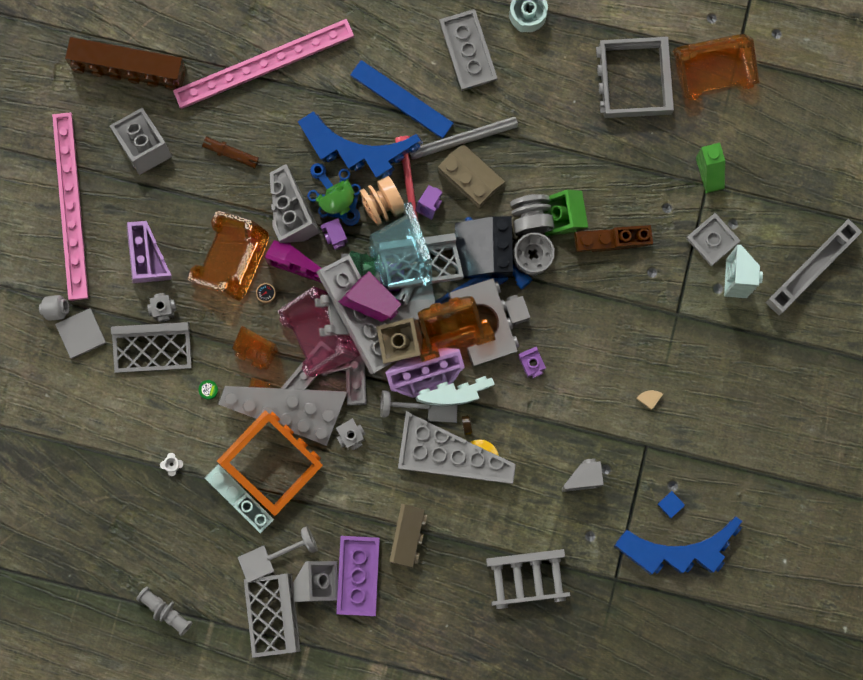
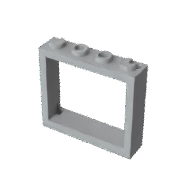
(636, 43)

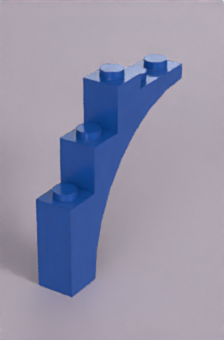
(379, 158)
(706, 553)

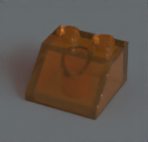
(254, 348)

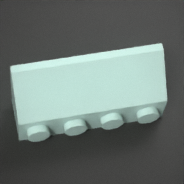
(741, 274)

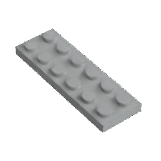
(338, 280)

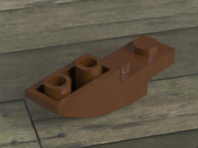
(613, 239)

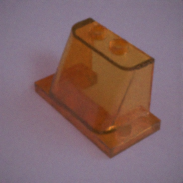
(451, 324)

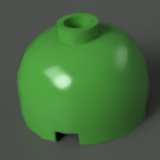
(337, 198)

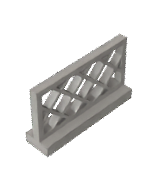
(436, 244)
(151, 330)
(288, 616)

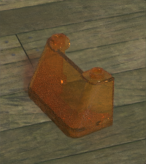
(716, 64)
(231, 256)

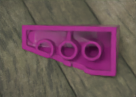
(291, 260)

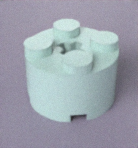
(528, 21)

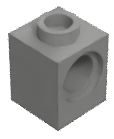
(517, 310)

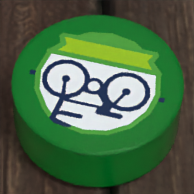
(208, 389)

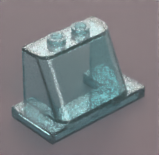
(401, 250)

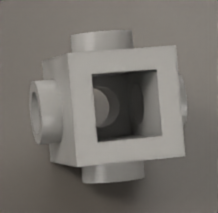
(166, 312)
(348, 428)

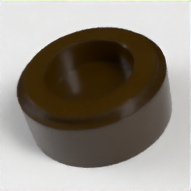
(466, 425)

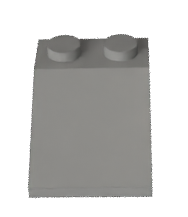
(141, 141)

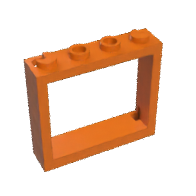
(244, 439)

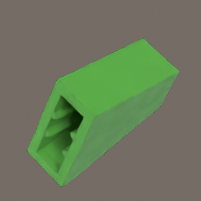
(712, 167)

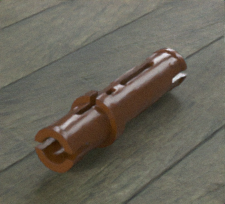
(230, 152)

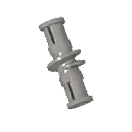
(163, 611)

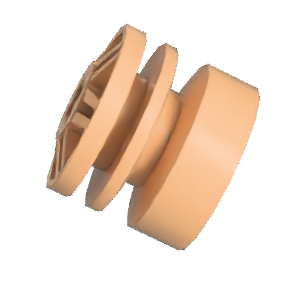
(382, 201)

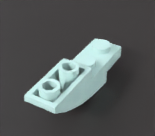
(448, 396)
(239, 498)

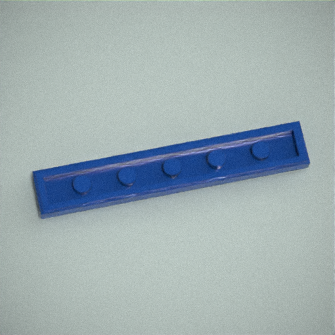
(401, 99)

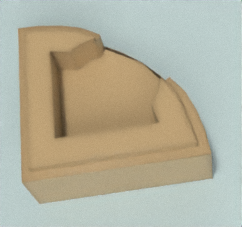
(649, 398)

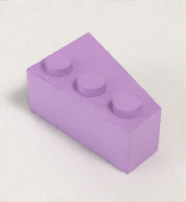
(145, 257)

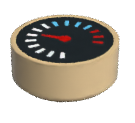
(265, 293)

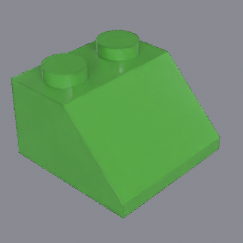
(567, 212)

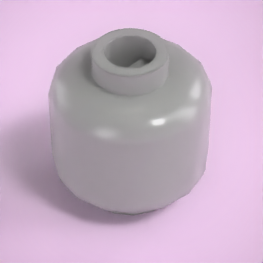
(54, 307)

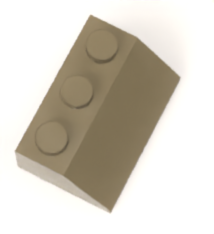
(470, 175)
(408, 536)

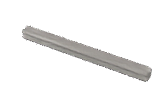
(465, 137)

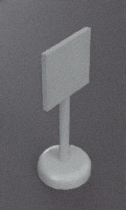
(435, 413)
(258, 564)

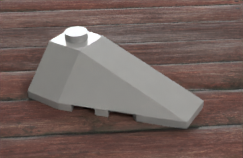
(291, 214)
(421, 298)

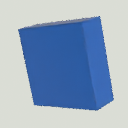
(671, 504)

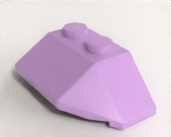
(412, 375)

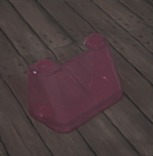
(306, 320)

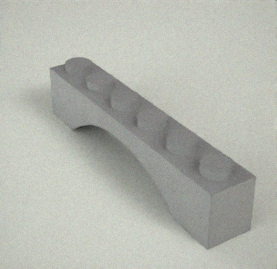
(813, 267)

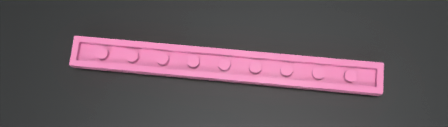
(263, 64)
(70, 206)

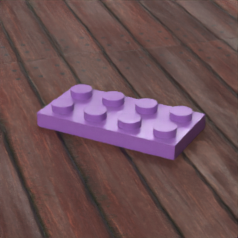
(358, 576)

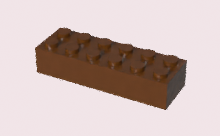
(125, 63)

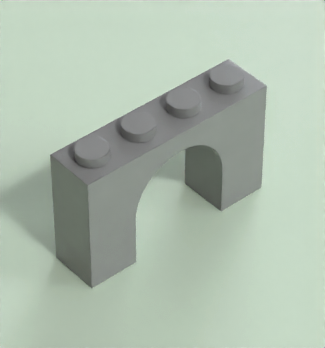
(487, 295)

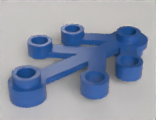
(327, 183)

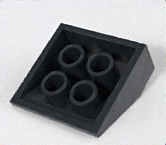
(485, 247)

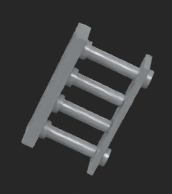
(516, 563)

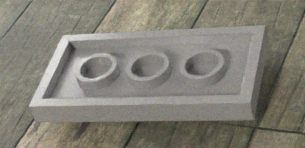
(468, 50)

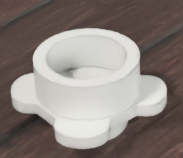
(171, 459)

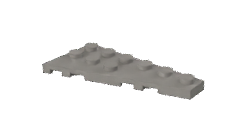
(302, 410)
(440, 452)

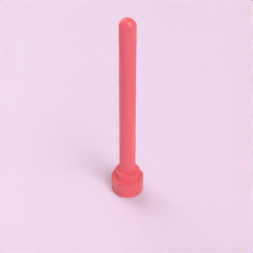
(408, 176)

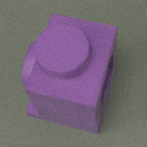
(429, 202)
(335, 234)
(526, 357)

